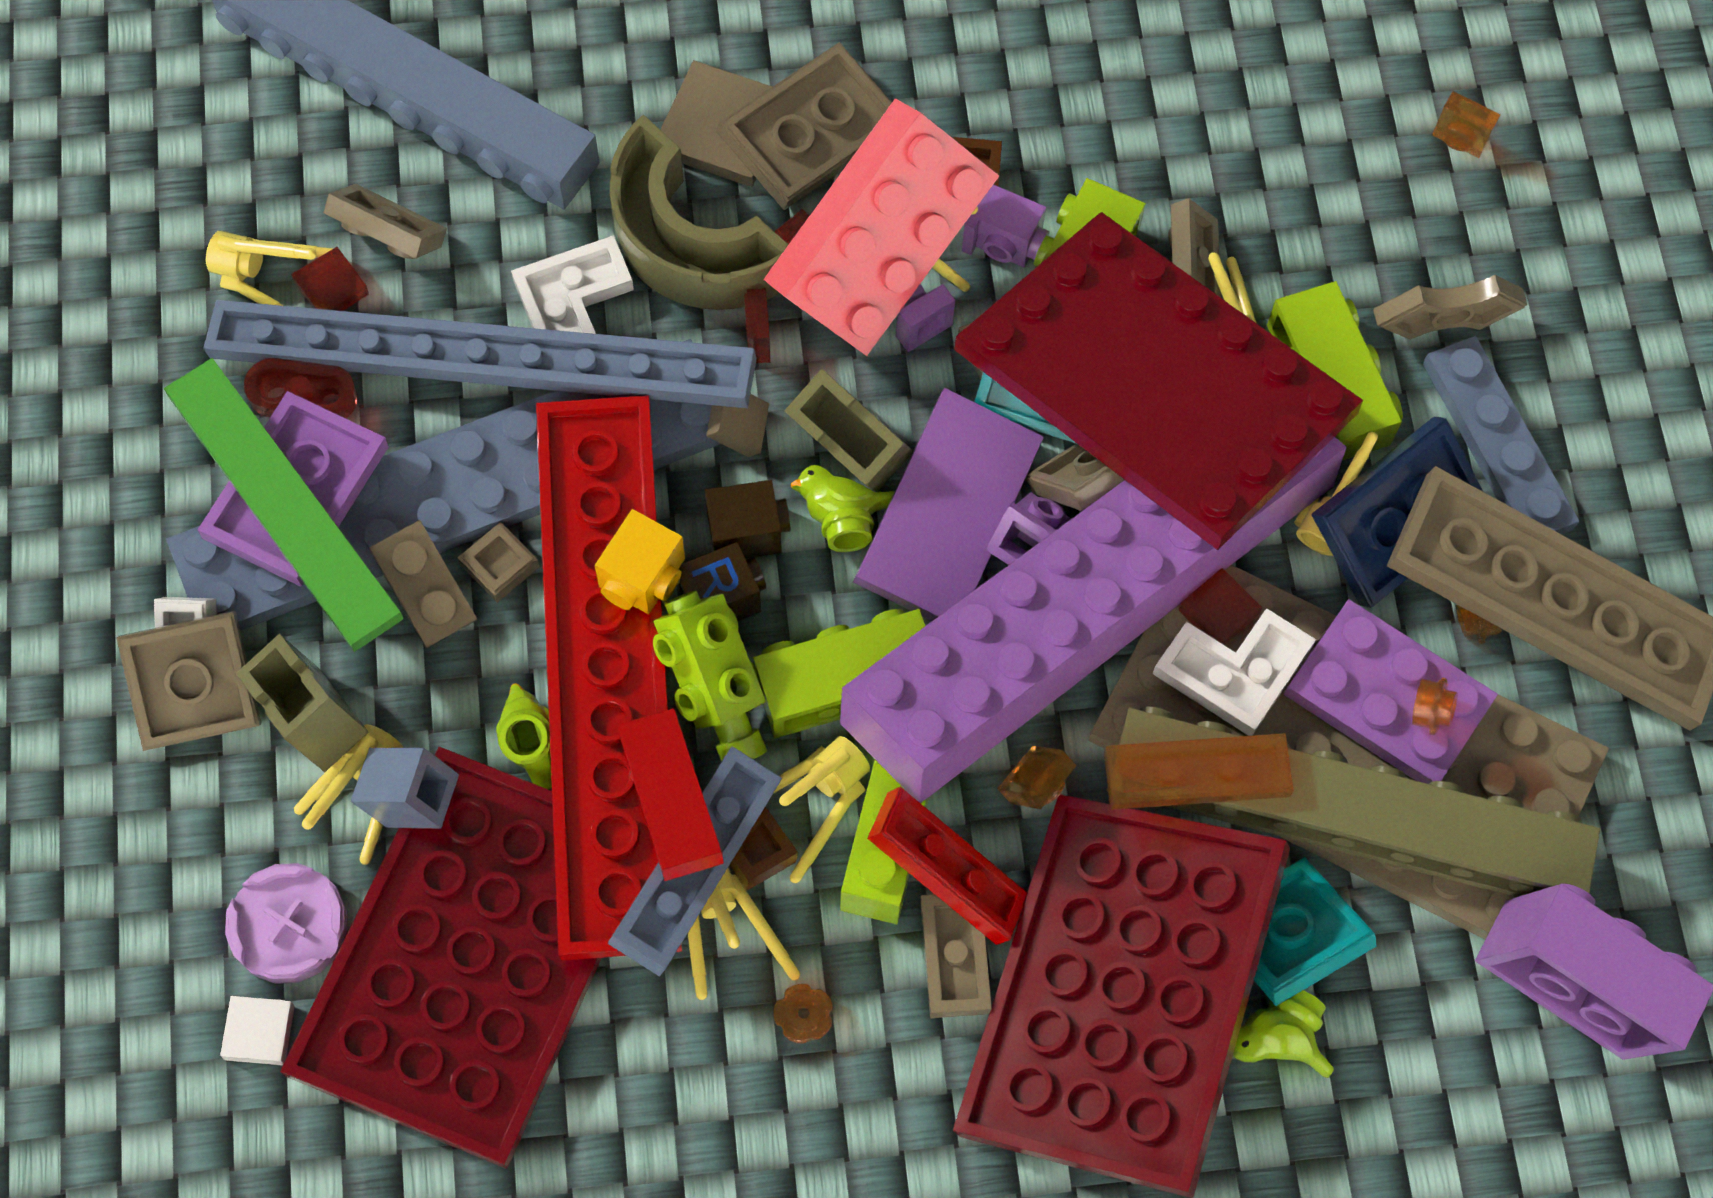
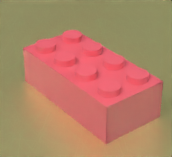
(881, 226)

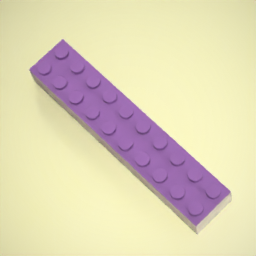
(1044, 628)

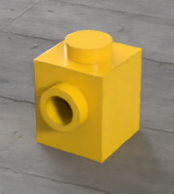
(640, 563)

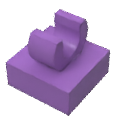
(924, 316)

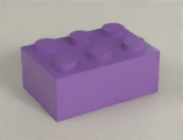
(1596, 972)

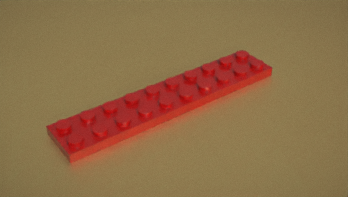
(599, 662)

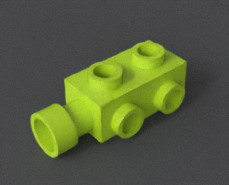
(712, 670)

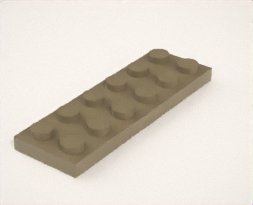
(1558, 597)

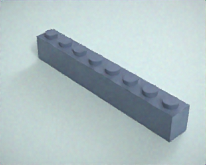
(423, 91)

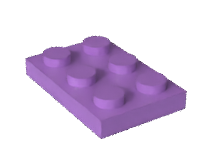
(330, 457)
(1366, 687)

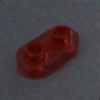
(303, 379)

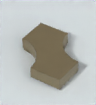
(1433, 309)

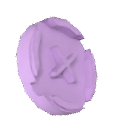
(286, 923)

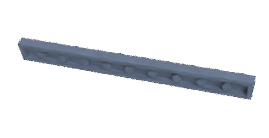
(484, 353)

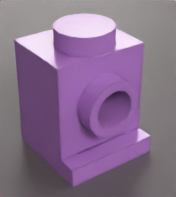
(1006, 227)
(1029, 520)

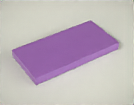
(948, 506)

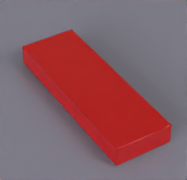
(670, 795)
(947, 865)

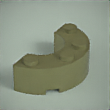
(668, 252)

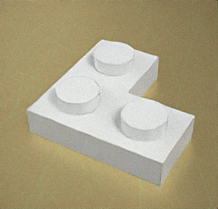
(564, 284)
(1239, 683)

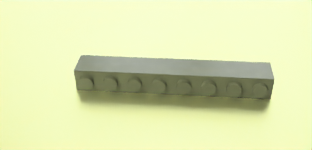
(1399, 819)

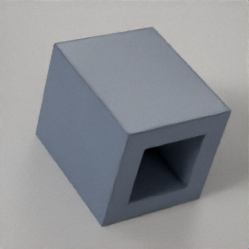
(405, 787)

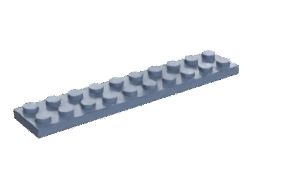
(450, 482)

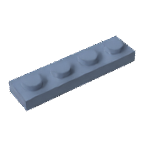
(1498, 434)
(669, 908)

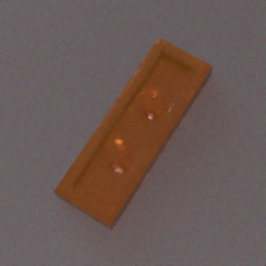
(1198, 771)

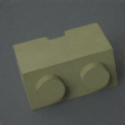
(848, 431)
(302, 703)

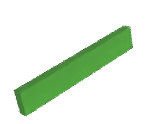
(284, 505)

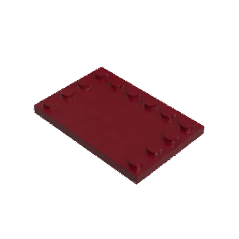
(1158, 378)
(452, 974)
(1124, 994)

